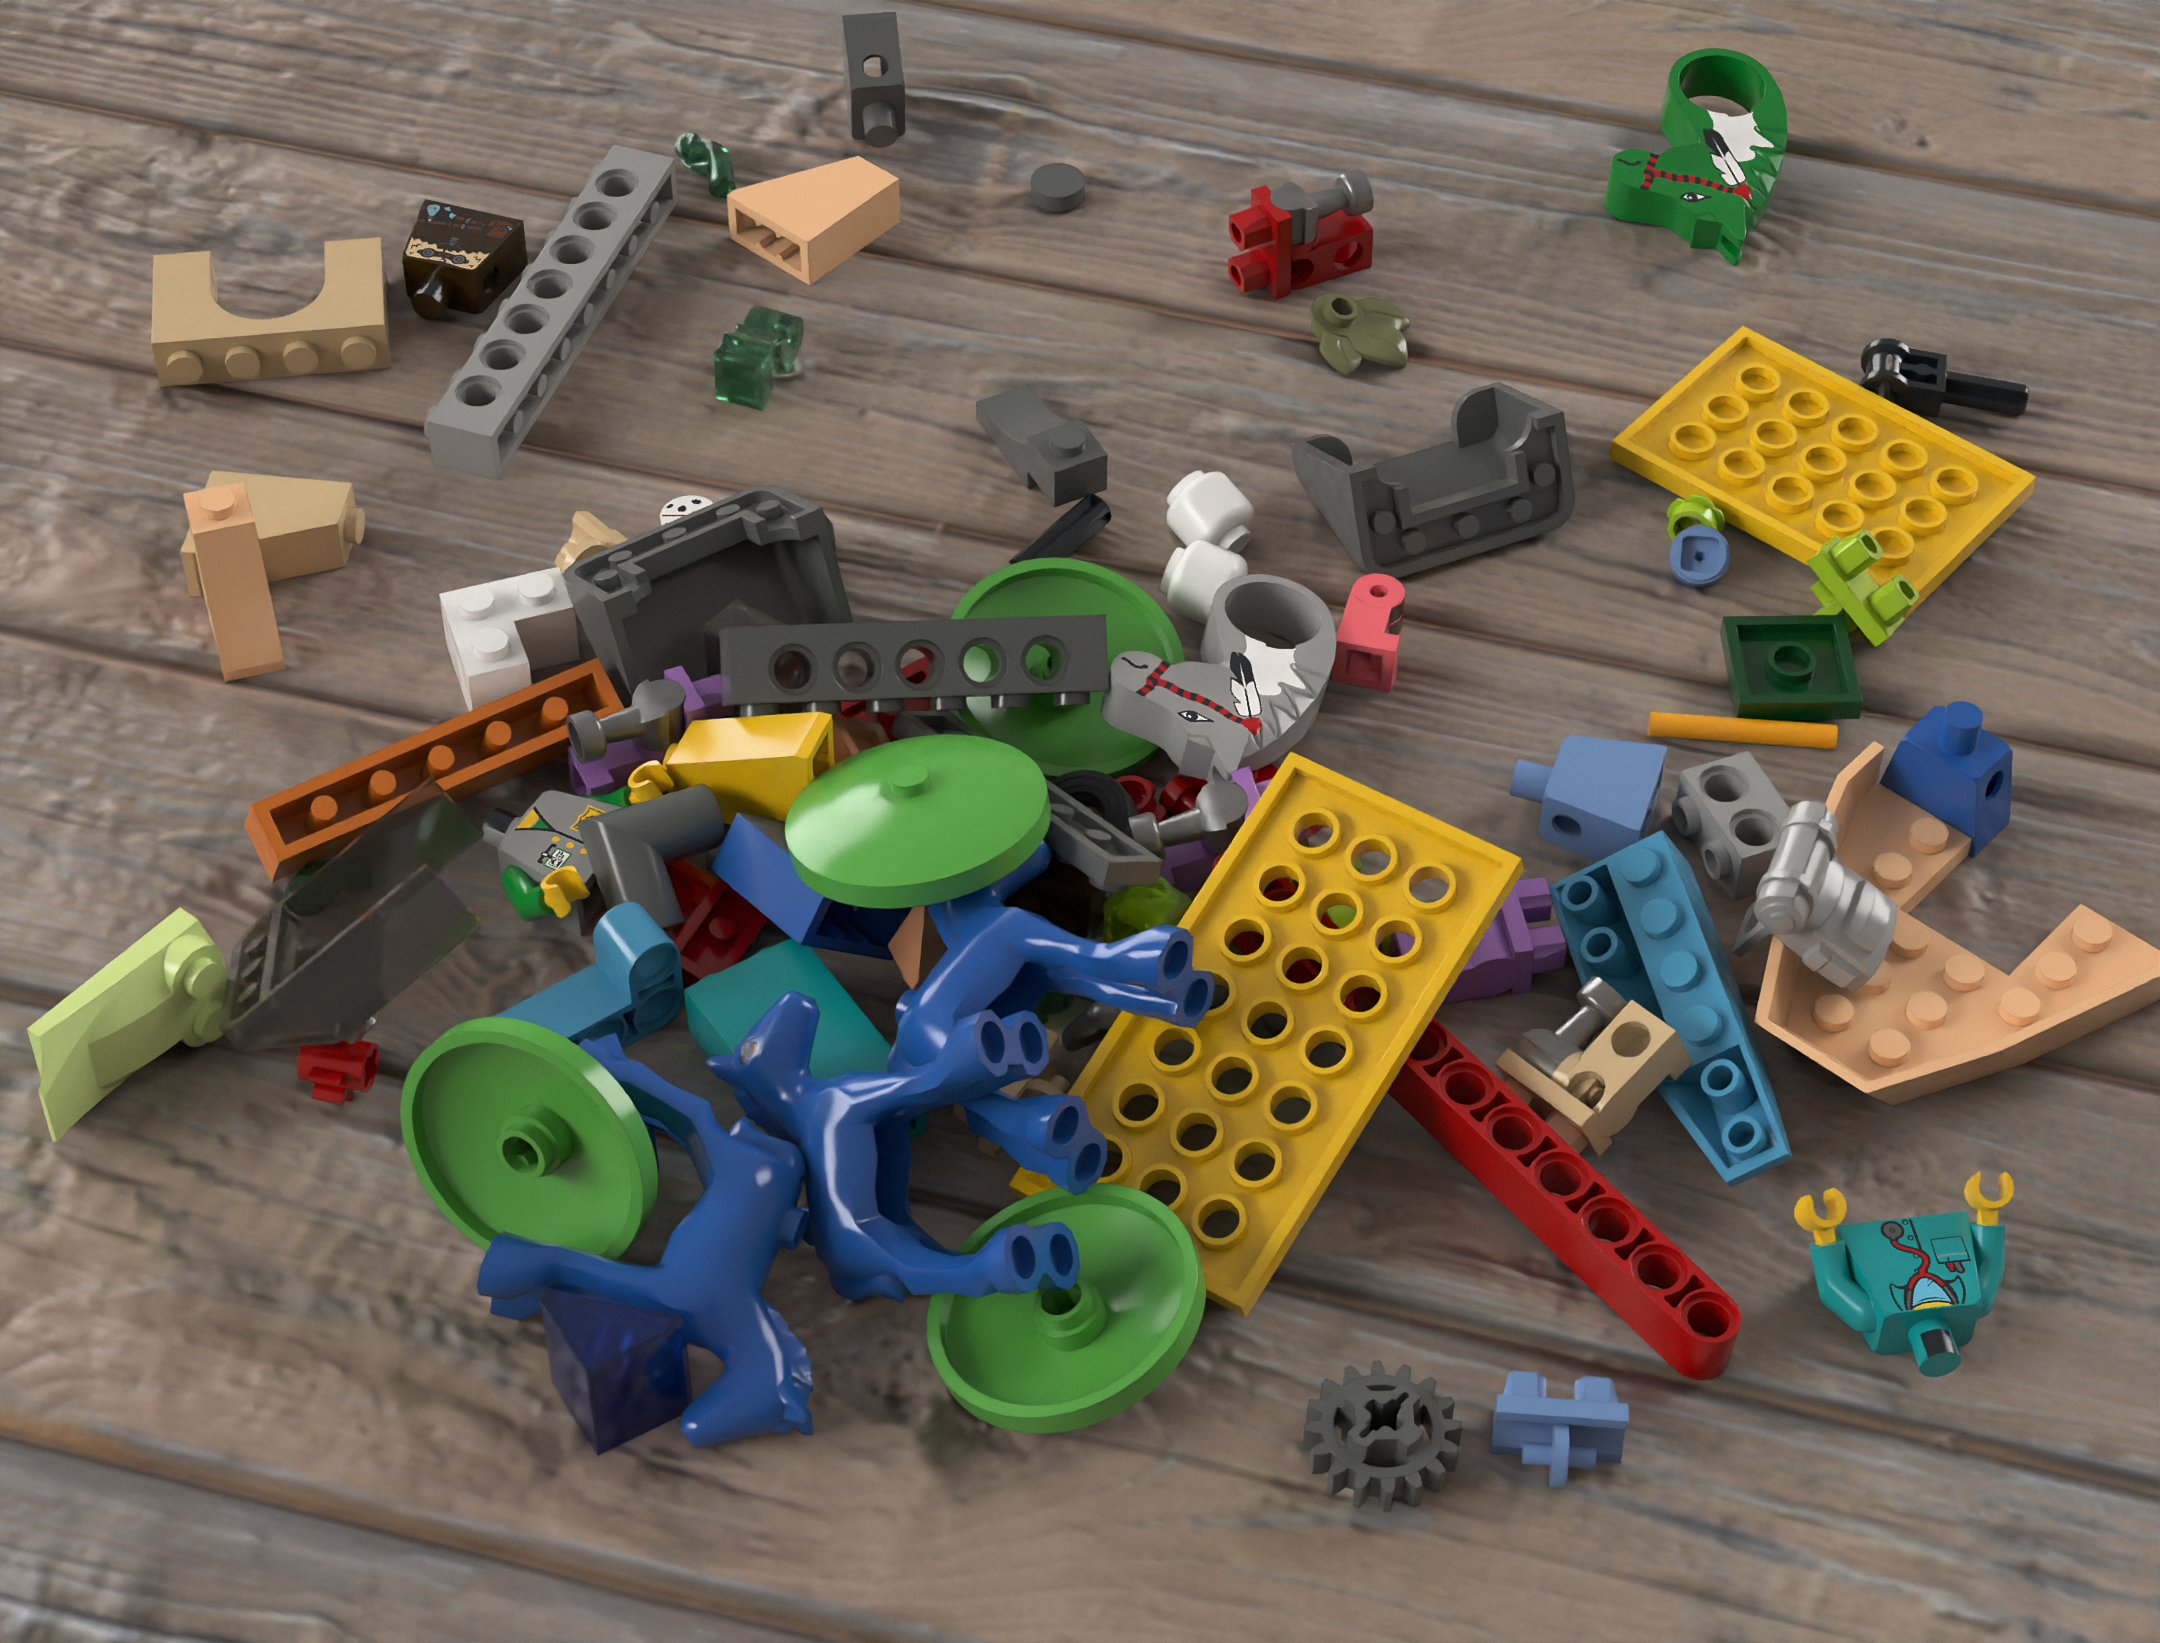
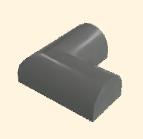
(637, 841)

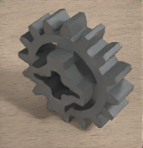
(1382, 1436)

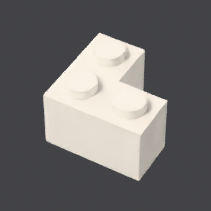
(506, 631)

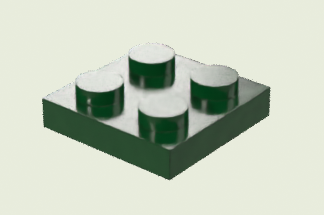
(1791, 667)

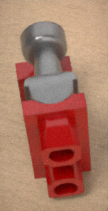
(1302, 236)

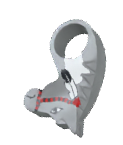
(1243, 698)

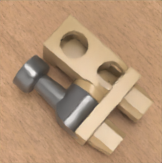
(1596, 1089)

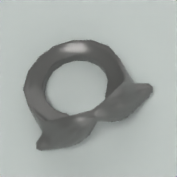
(1089, 1026)

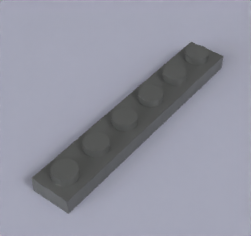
(1074, 831)

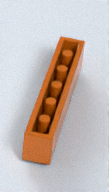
(460, 755)

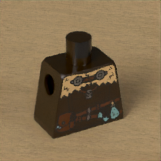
(461, 259)

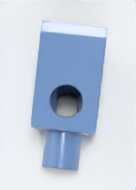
(1595, 794)

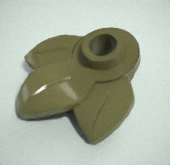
(1359, 331)

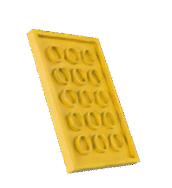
(1819, 457)

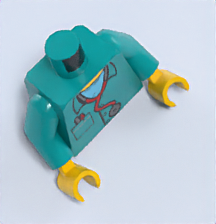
(1911, 1278)

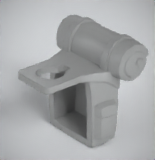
(1818, 904)

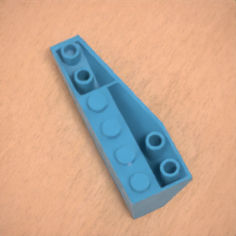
(1654, 941)

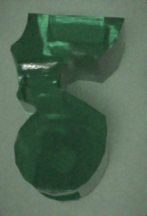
(748, 356)

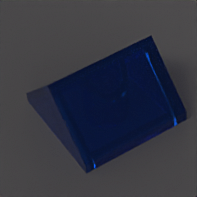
(616, 1365)

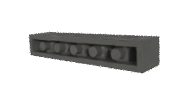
(1073, 641)

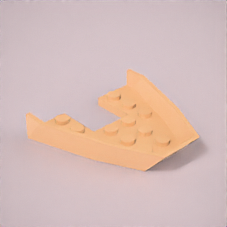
(1932, 1006)

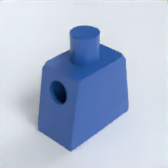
(1955, 772)

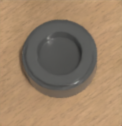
(1057, 187)

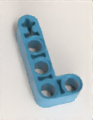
(626, 992)

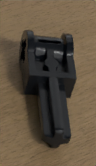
(1922, 384)

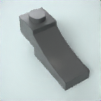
(1043, 447)

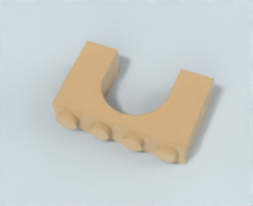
(333, 334)

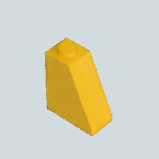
(753, 761)

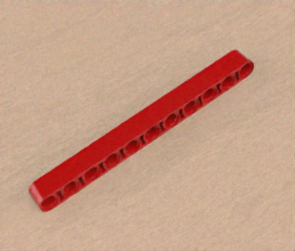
(1542, 1163)

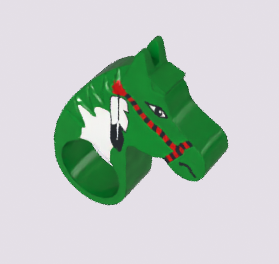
(1719, 166)

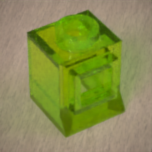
(1143, 909)

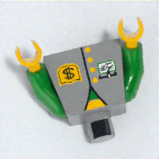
(544, 855)

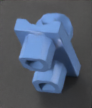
(1556, 1429)

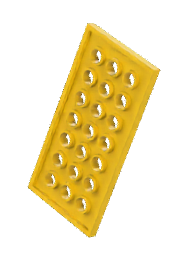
(1374, 1040)

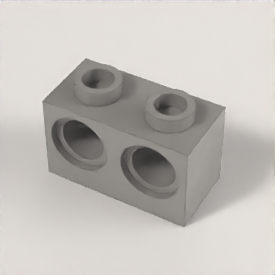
(1731, 819)

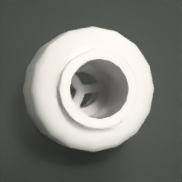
(1211, 511)
(1196, 575)

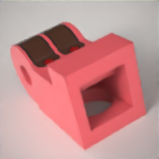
(1370, 633)

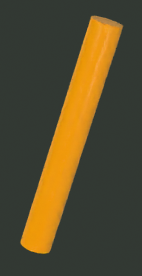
(1742, 730)

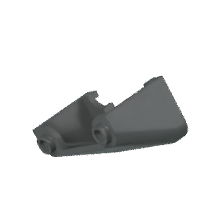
(1484, 490)
(657, 591)

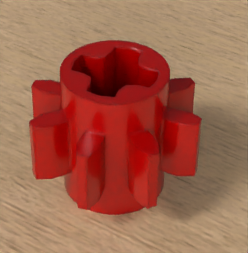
(339, 1069)

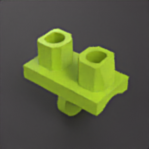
(1850, 590)

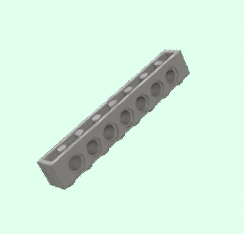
(551, 313)

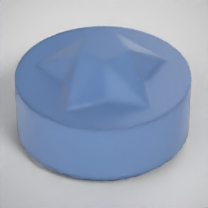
(1699, 556)

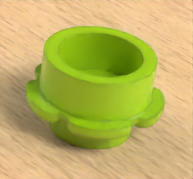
(1681, 513)

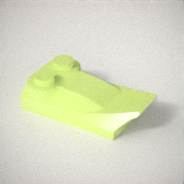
(126, 1016)

